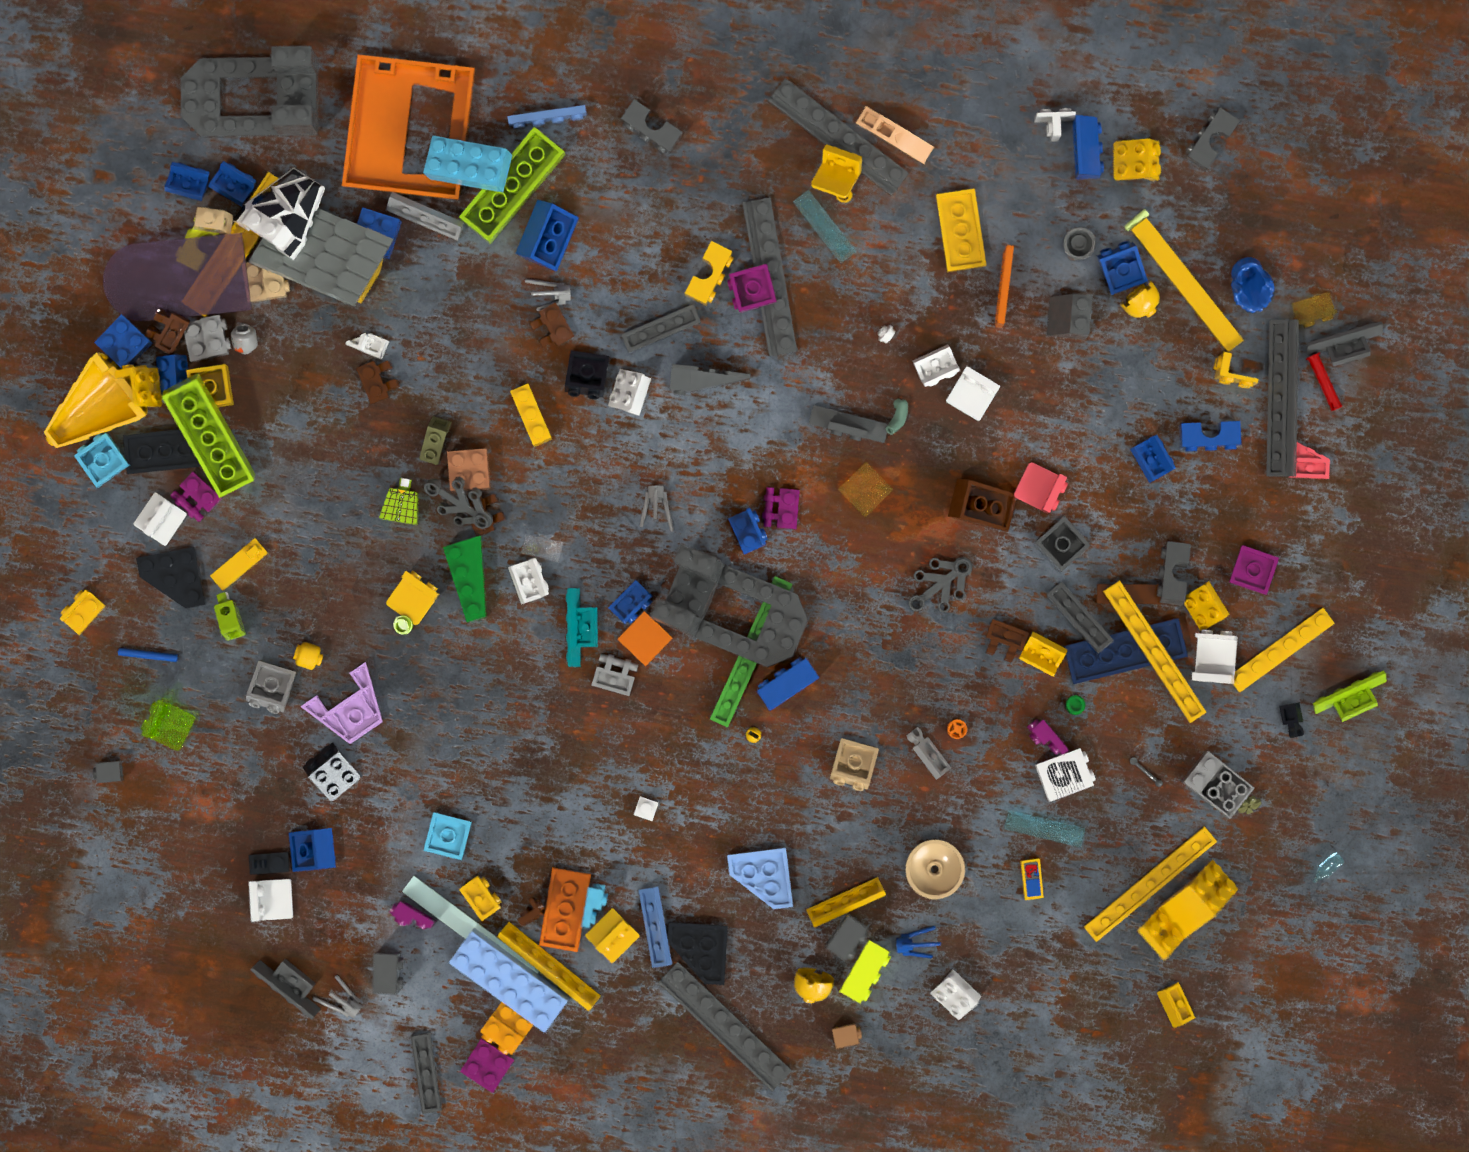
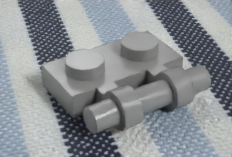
(614, 681)

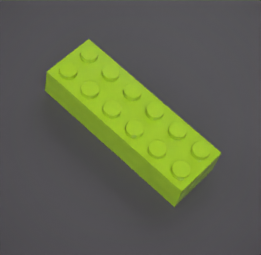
(528, 169)
(208, 435)

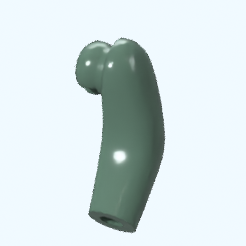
(899, 417)

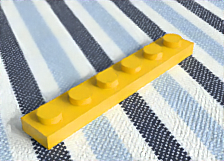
(1282, 649)
(548, 966)

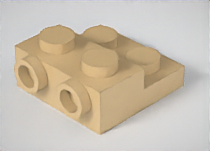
(265, 284)
(854, 764)

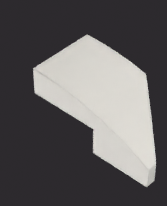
(369, 344)

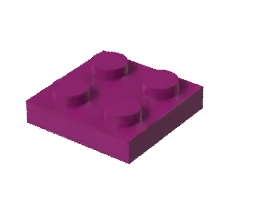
(1253, 570)
(487, 1065)

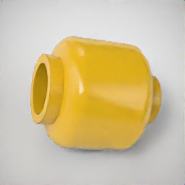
(307, 655)

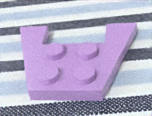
(355, 714)

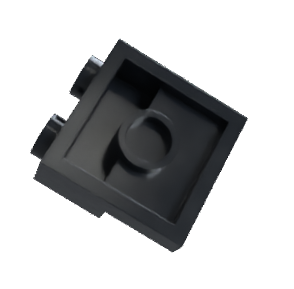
(586, 374)

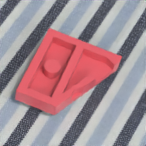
(1311, 464)

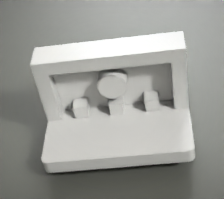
(1054, 121)
(629, 391)
(160, 519)
(956, 995)

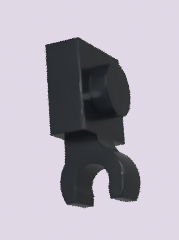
(1291, 716)

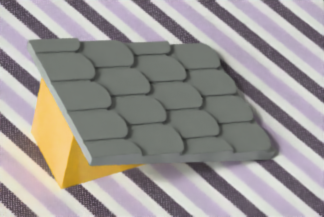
(336, 260)

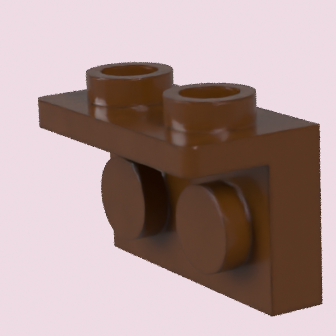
(530, 915)

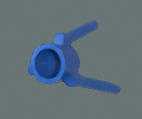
(906, 945)

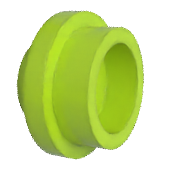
(403, 624)

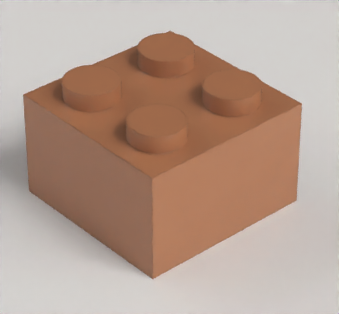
(471, 466)

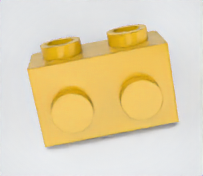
(1043, 654)
(480, 898)

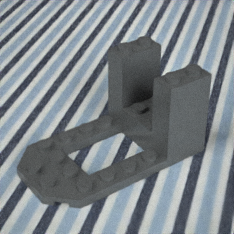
(296, 94)
(694, 591)

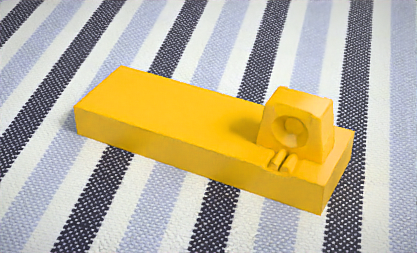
(239, 564)

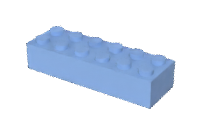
(509, 980)

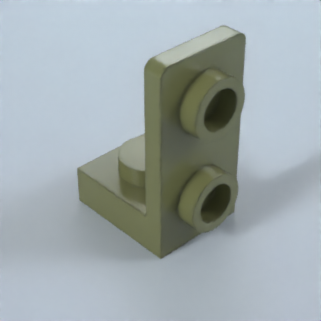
(434, 440)

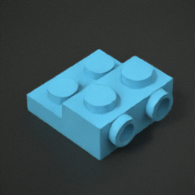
(101, 459)
(595, 900)

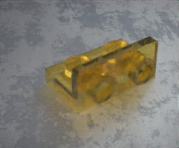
(1314, 309)

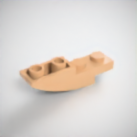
(895, 135)

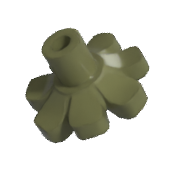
(1249, 804)

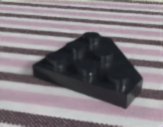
(175, 575)
(701, 948)

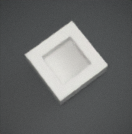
(646, 808)

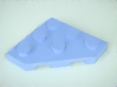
(764, 875)

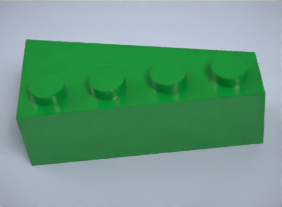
(467, 571)

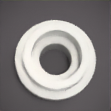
(886, 333)

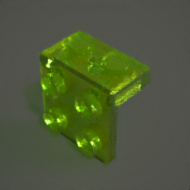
(167, 725)

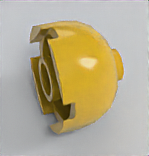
(1142, 301)
(812, 985)

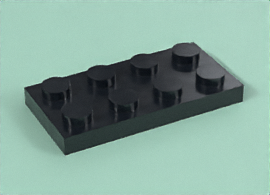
(158, 452)

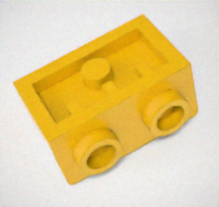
(82, 611)

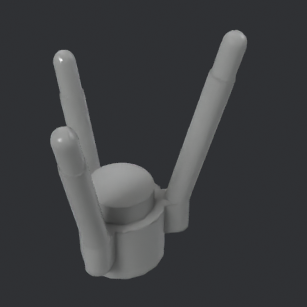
(562, 292)
(655, 495)
(350, 1007)

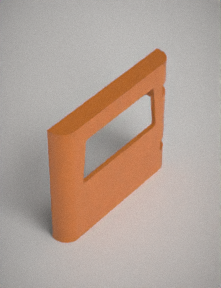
(381, 123)

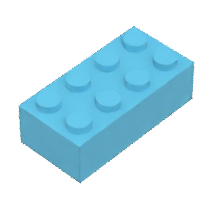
(467, 164)

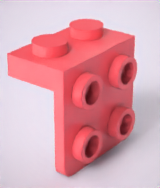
(1040, 488)

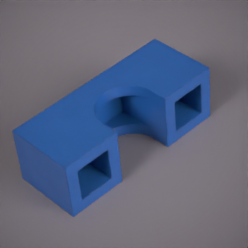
(1193, 438)

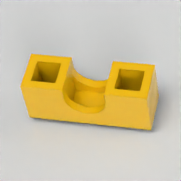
(703, 289)
(531, 415)

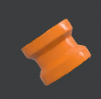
(959, 728)

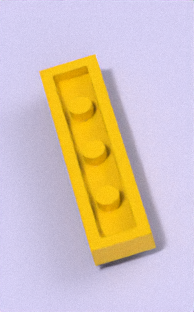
(846, 902)

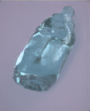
(1329, 867)

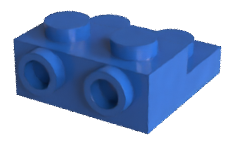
(1122, 267)

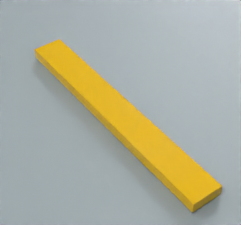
(1187, 285)
(1154, 651)
(1150, 884)

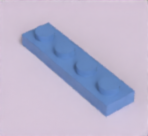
(555, 115)
(655, 927)

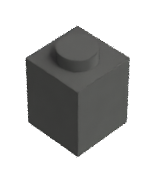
(108, 772)

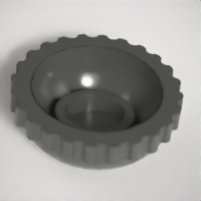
(1079, 243)

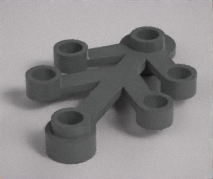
(479, 516)
(943, 582)

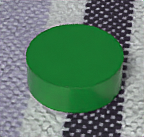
(1075, 705)

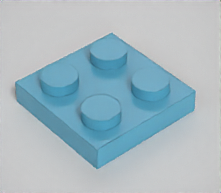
(447, 836)

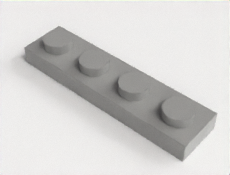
(424, 216)

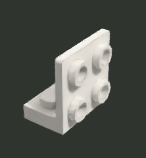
(972, 393)
(271, 899)

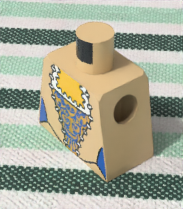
(213, 220)

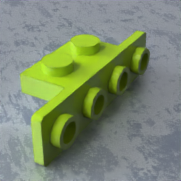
(1352, 699)

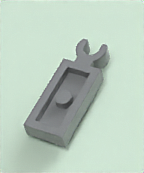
(928, 753)

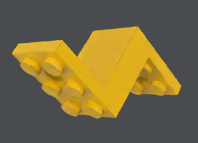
(1188, 909)

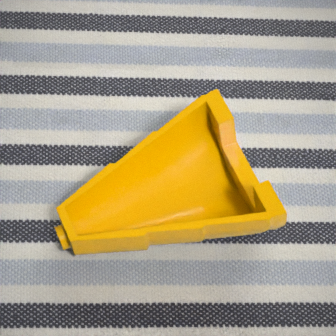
(93, 404)

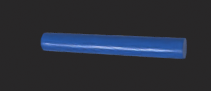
(148, 655)

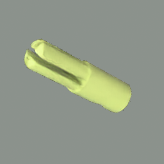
(1137, 219)

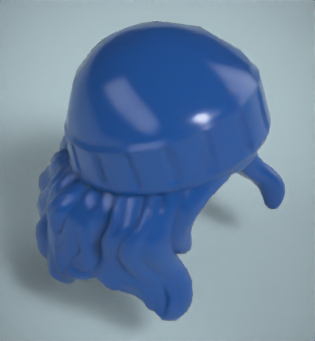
(1251, 285)

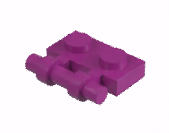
(200, 492)
(787, 509)

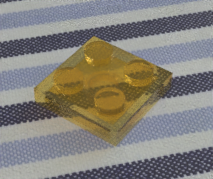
(865, 489)

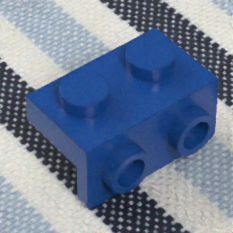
(187, 181)
(233, 183)
(171, 370)
(1153, 458)
(631, 602)

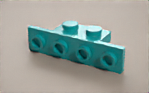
(581, 627)

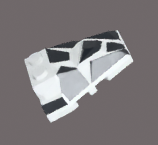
(283, 212)

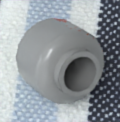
(244, 338)

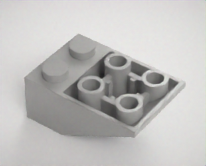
(1217, 784)

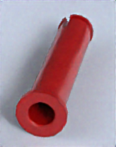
(1324, 382)

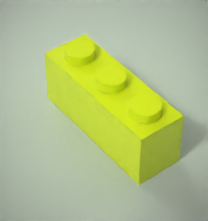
(865, 972)

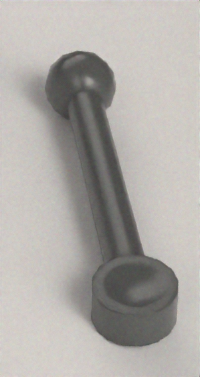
(1133, 761)

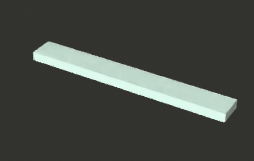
(451, 914)

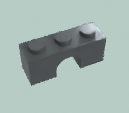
(1220, 124)
(663, 138)
(1171, 590)

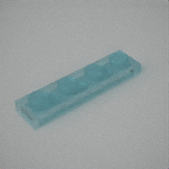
(824, 226)
(1044, 828)

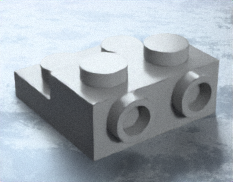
(207, 338)
(270, 687)

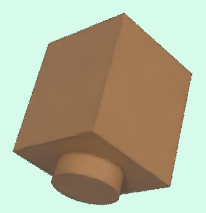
(846, 1035)

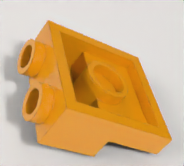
(506, 1029)

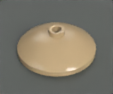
(949, 873)

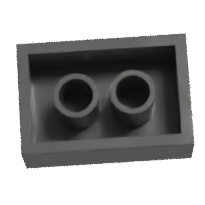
(847, 937)

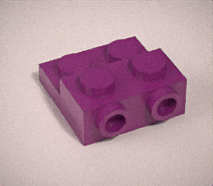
(752, 288)
(1042, 734)
(406, 914)

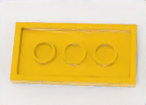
(961, 230)

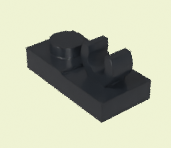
(269, 863)

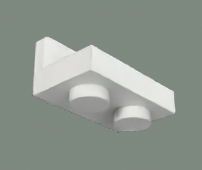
(936, 366)
(528, 580)

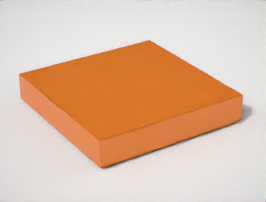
(645, 638)

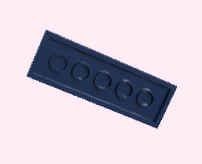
(1122, 653)

